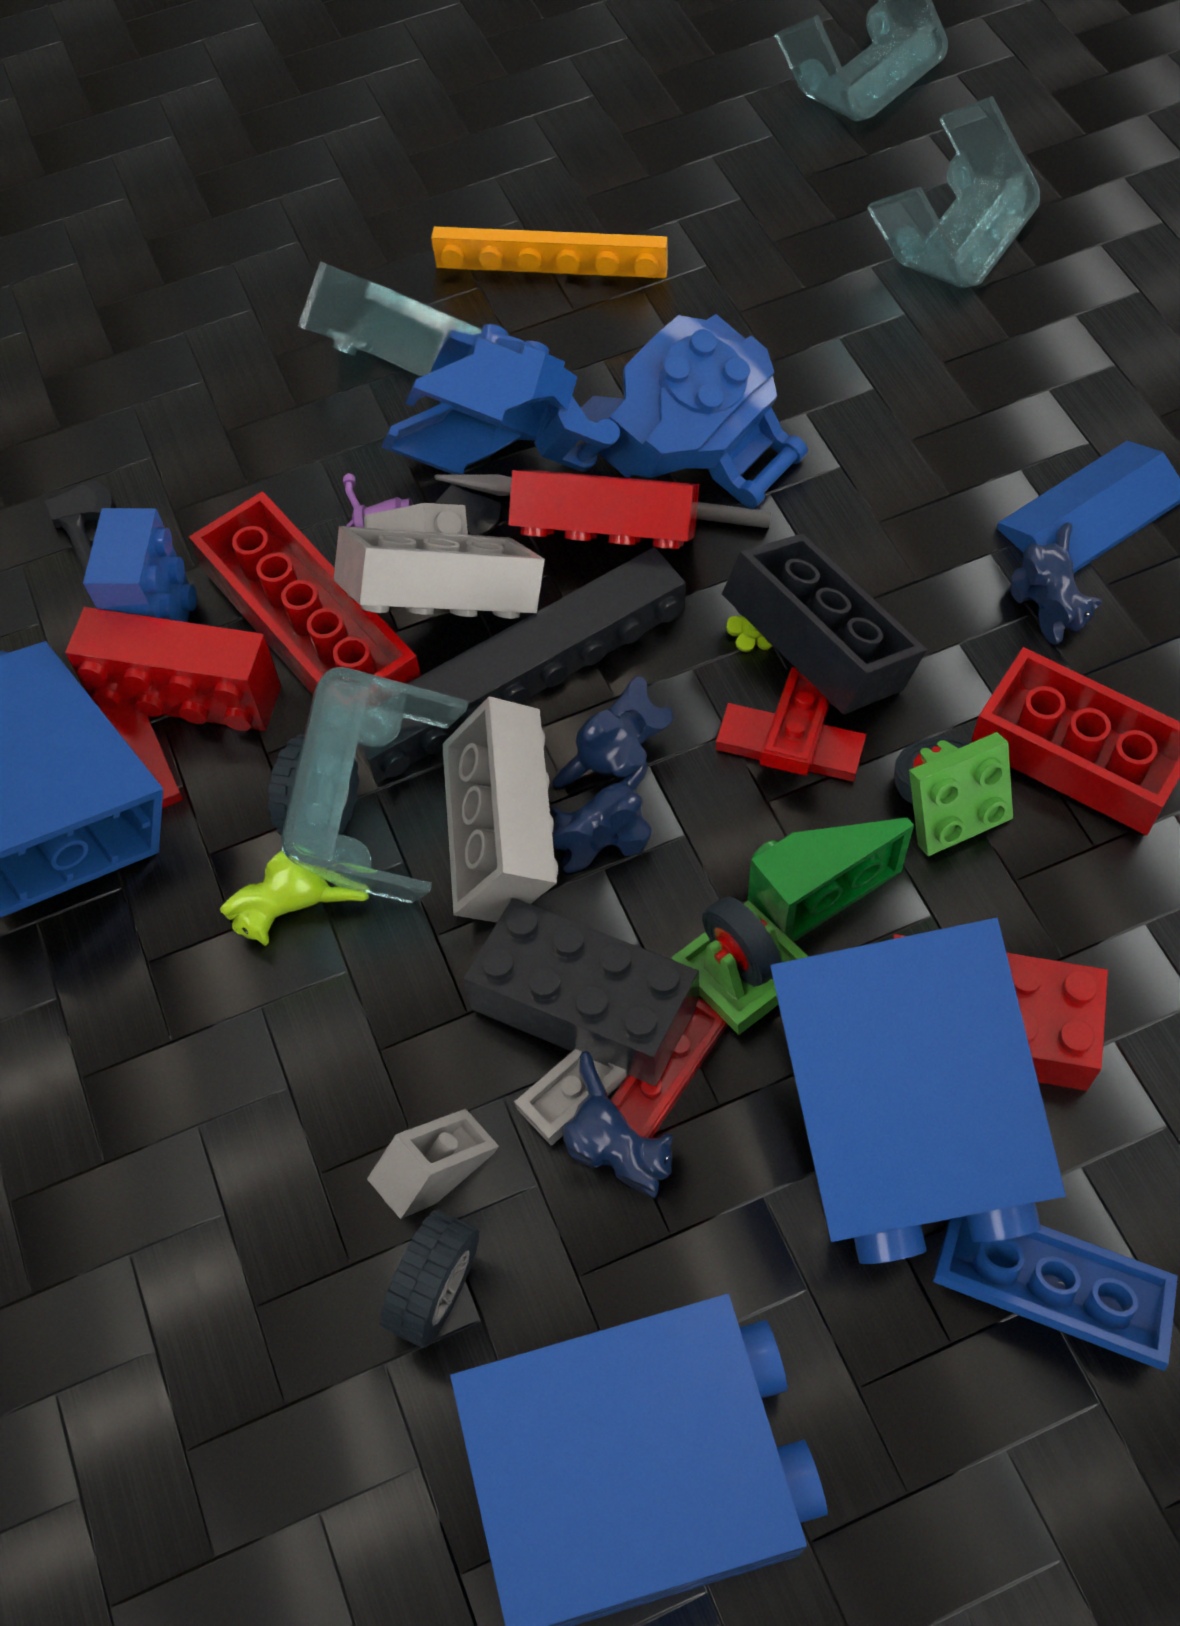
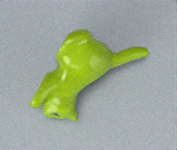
(282, 891)

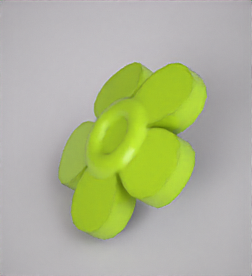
(746, 634)

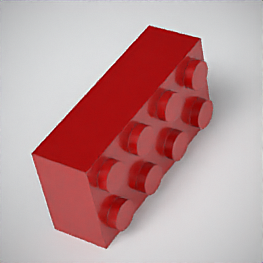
(604, 506)
(175, 668)
(1085, 739)
(1061, 1017)

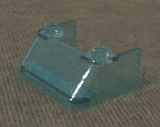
(904, 48)
(991, 206)
(377, 320)
(345, 712)

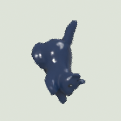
(1050, 582)
(614, 737)
(606, 820)
(603, 1137)

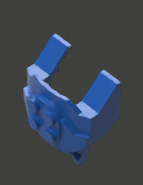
(490, 397)
(702, 403)

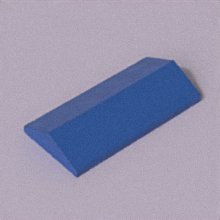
(1101, 502)
(1066, 1287)

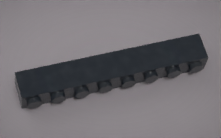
(539, 652)

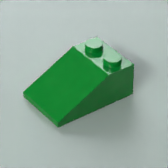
(824, 871)

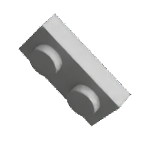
(559, 1092)

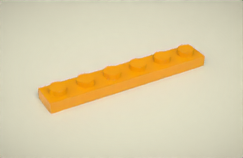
(550, 252)

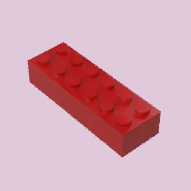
(291, 597)

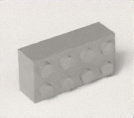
(437, 572)
(498, 810)

